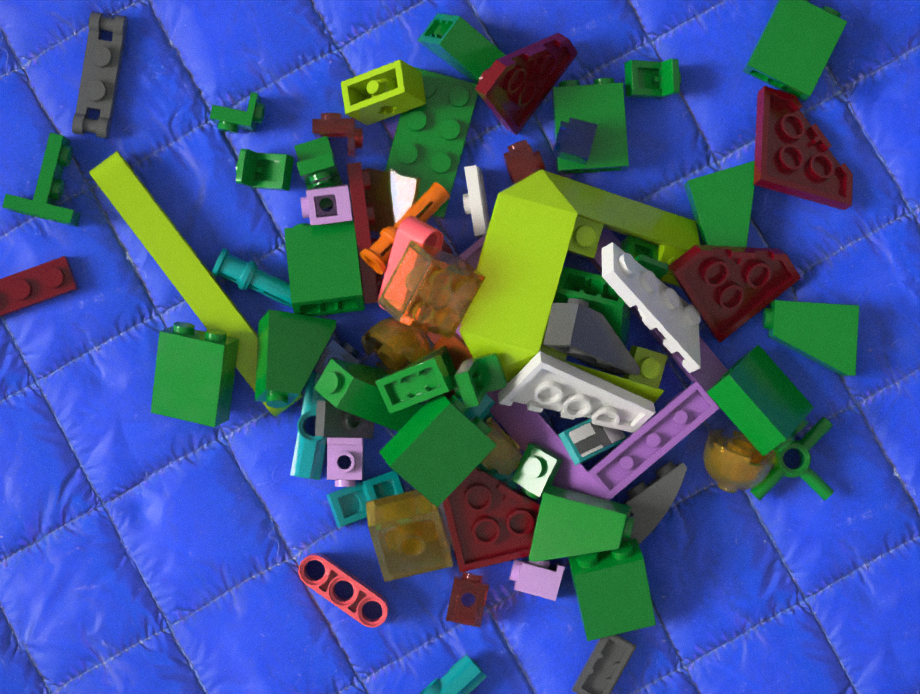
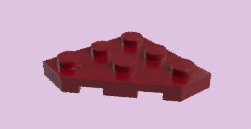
(523, 79)
(795, 155)
(732, 283)
(489, 521)

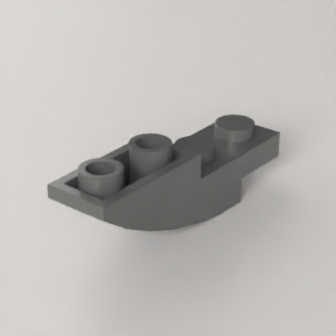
(653, 500)

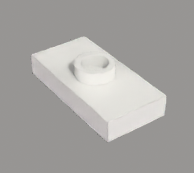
(475, 200)

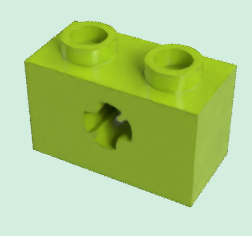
(383, 92)

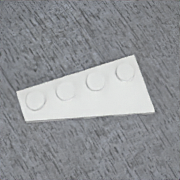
(656, 303)
(575, 394)

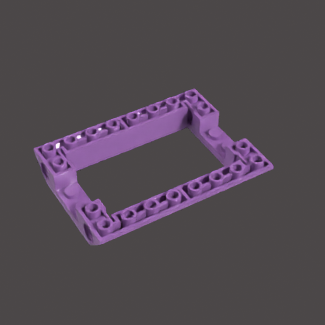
(642, 447)

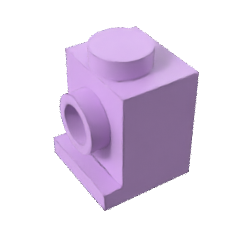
(341, 207)
(355, 451)
(537, 578)

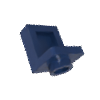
(335, 351)

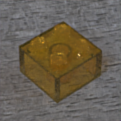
(431, 289)
(408, 535)

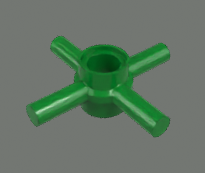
(803, 468)

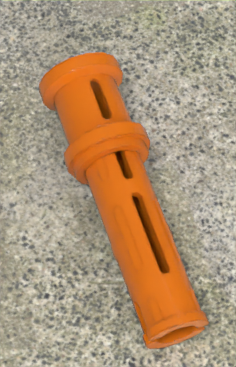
(433, 199)

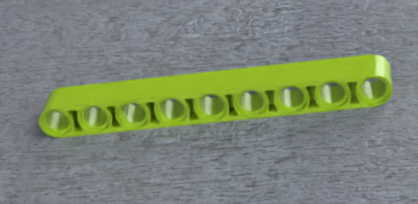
(179, 261)

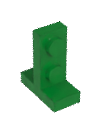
(318, 166)
(49, 186)
(418, 381)

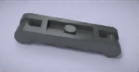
(100, 75)

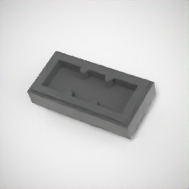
(338, 423)
(604, 666)

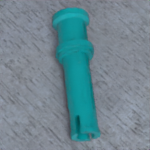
(249, 276)

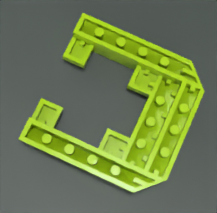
(524, 258)

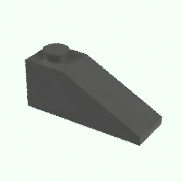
(587, 337)

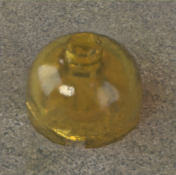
(395, 344)
(735, 461)

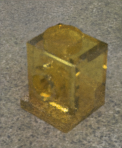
(506, 454)

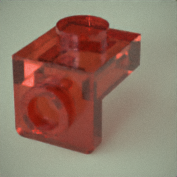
(333, 126)

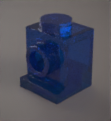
(574, 140)

